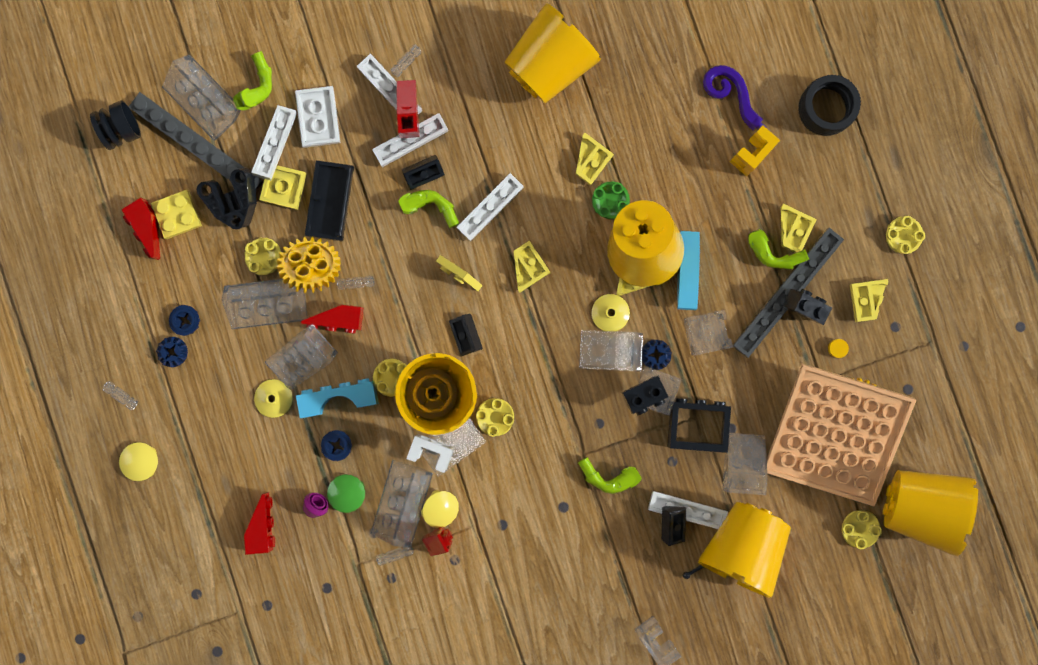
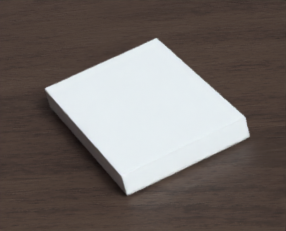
(317, 116)

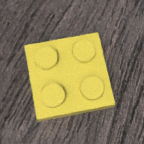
(284, 188)
(176, 214)

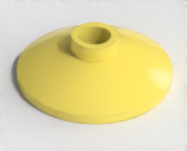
(600, 312)
(282, 395)

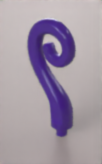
(748, 115)

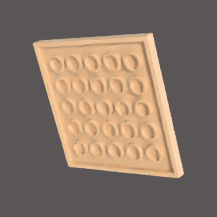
(839, 434)

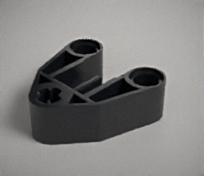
(234, 204)

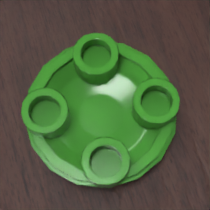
(610, 199)
(346, 493)

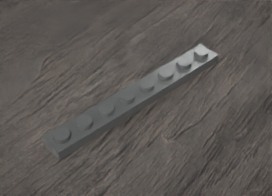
(187, 137)
(797, 280)

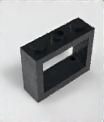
(699, 446)

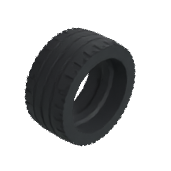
(844, 88)

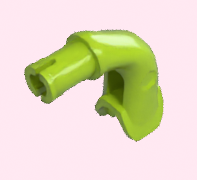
(250, 98)
(412, 201)
(758, 242)
(627, 479)

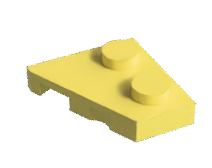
(528, 266)
(867, 298)

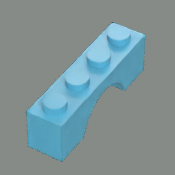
(313, 403)

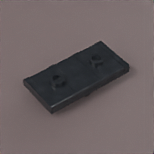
(329, 200)

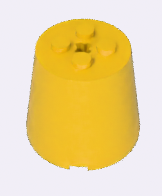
(550, 55)
(646, 257)
(453, 388)
(932, 509)
(748, 548)

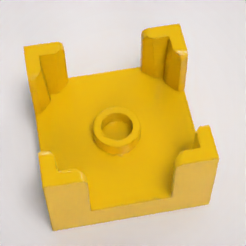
(764, 142)

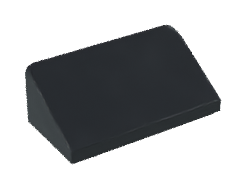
(423, 172)
(465, 334)
(673, 525)

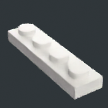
(380, 79)
(274, 143)
(398, 147)
(490, 207)
(695, 511)

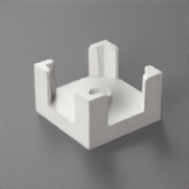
(433, 447)

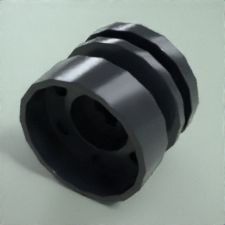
(116, 125)

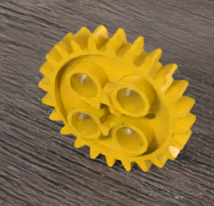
(308, 264)

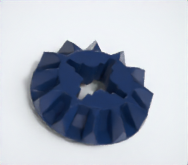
(176, 323)
(661, 347)
(180, 350)
(327, 447)

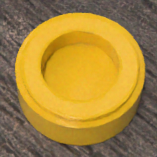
(838, 348)

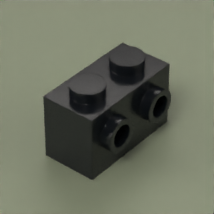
(807, 306)
(645, 395)

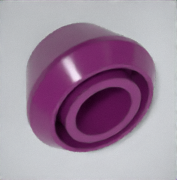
(315, 505)

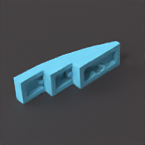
(689, 272)

